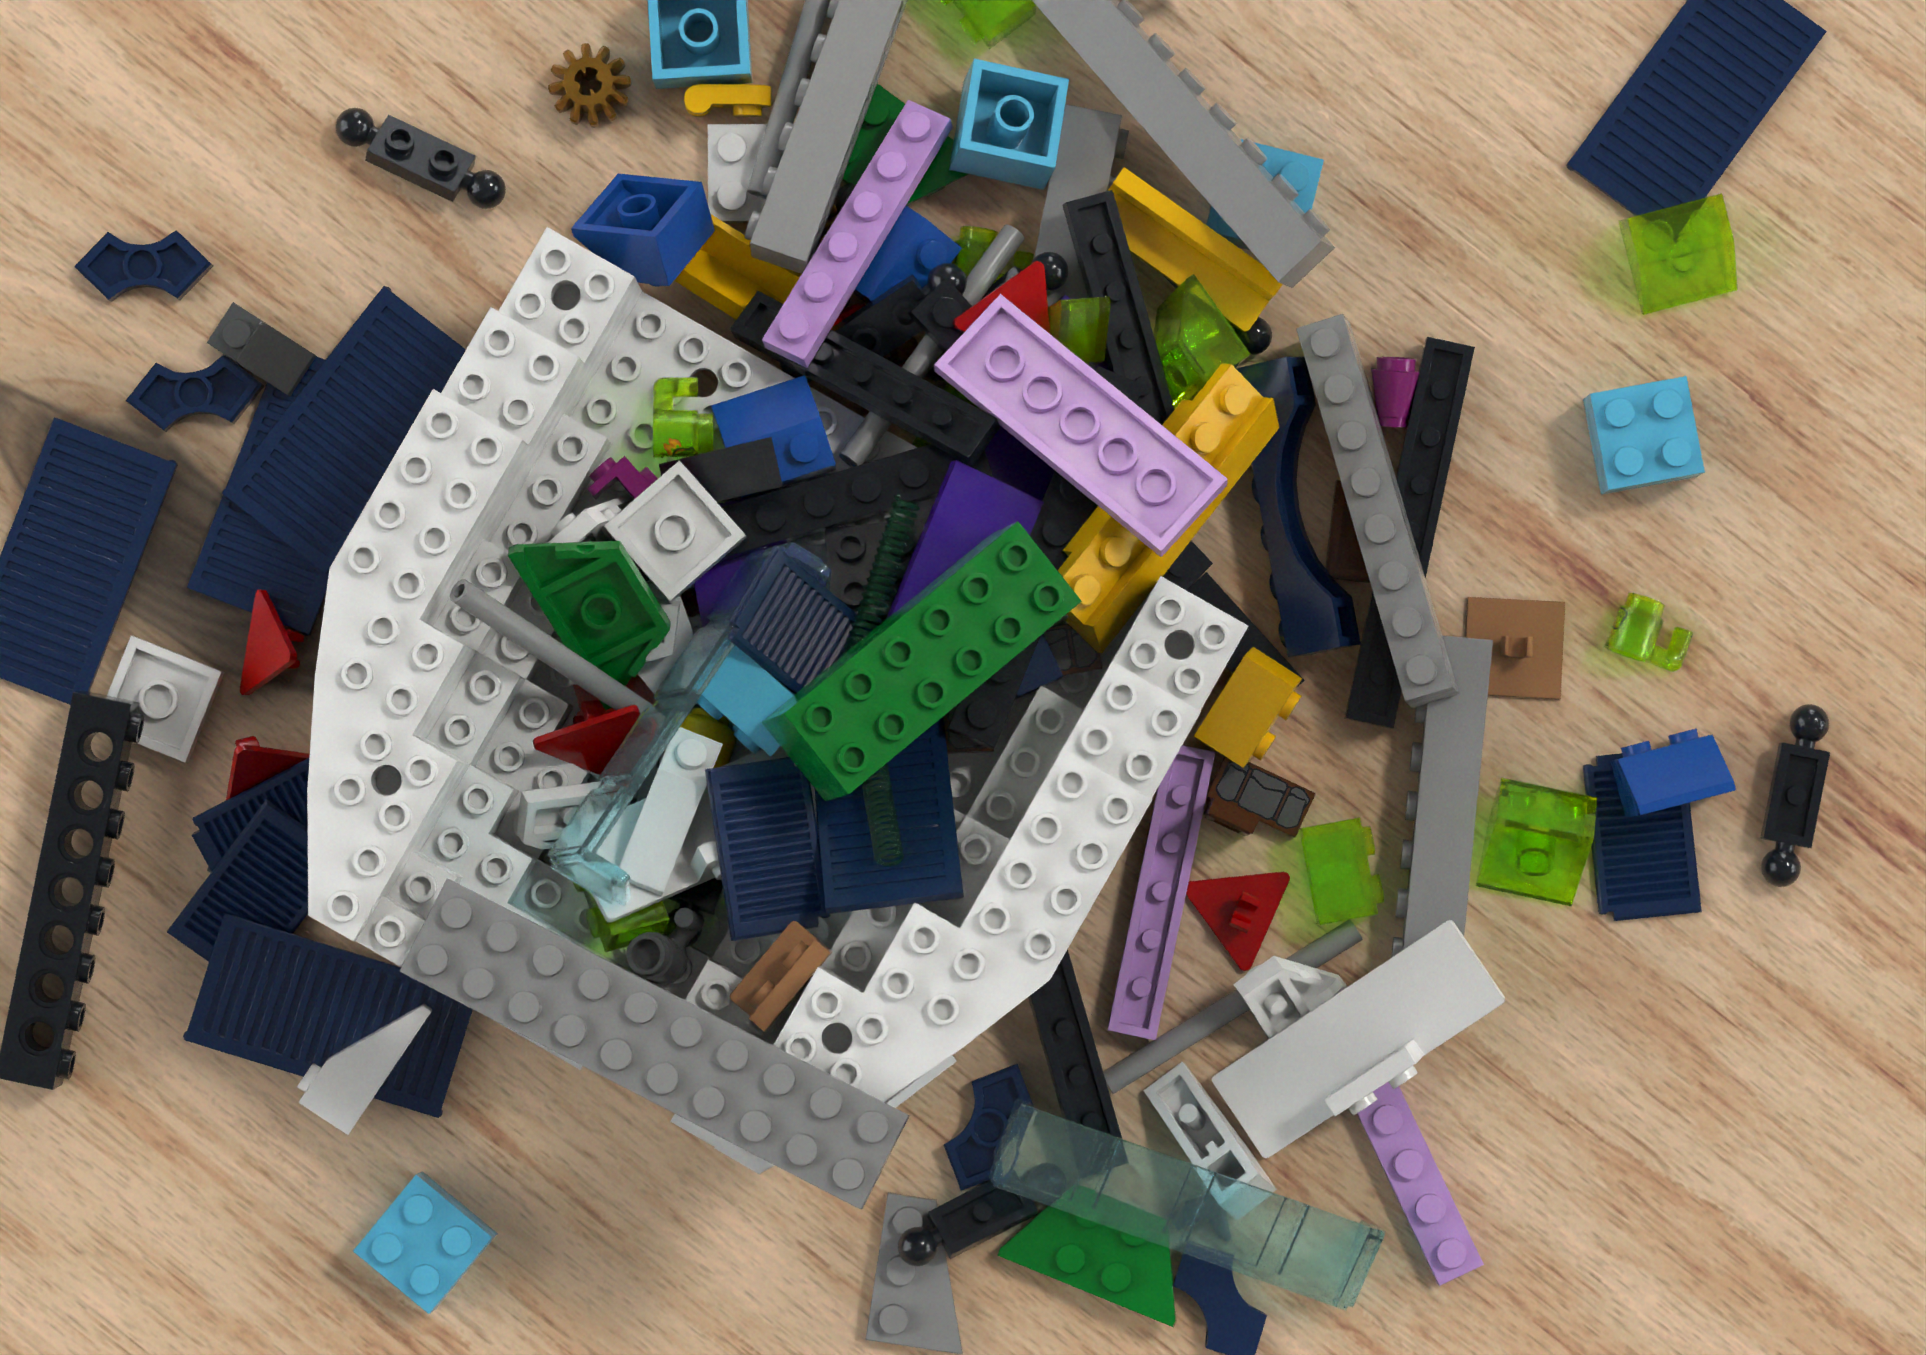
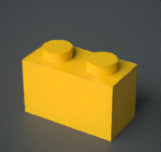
(1249, 707)

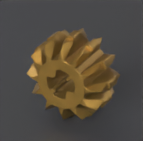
(572, 91)

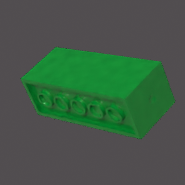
(921, 662)

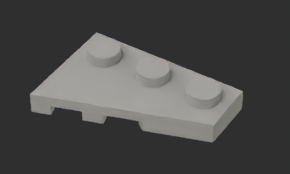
(908, 1301)

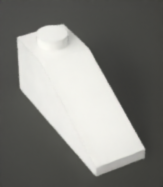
(669, 810)
(355, 1074)
(1203, 1128)

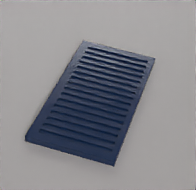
(1694, 101)
(345, 429)
(246, 555)
(74, 556)
(926, 829)
(304, 1001)

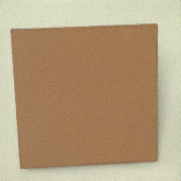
(1525, 644)

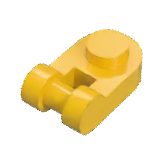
(743, 98)

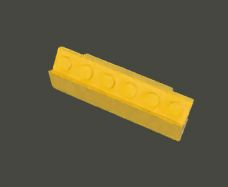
(1111, 566)

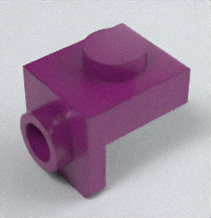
(623, 471)

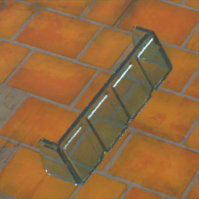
(577, 845)
(1184, 1206)

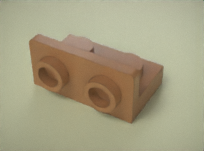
(780, 975)

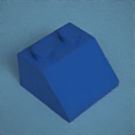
(647, 226)
(909, 249)
(788, 417)
(1671, 774)

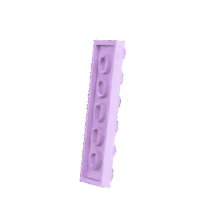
(1081, 425)

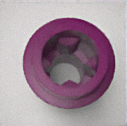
(1394, 389)

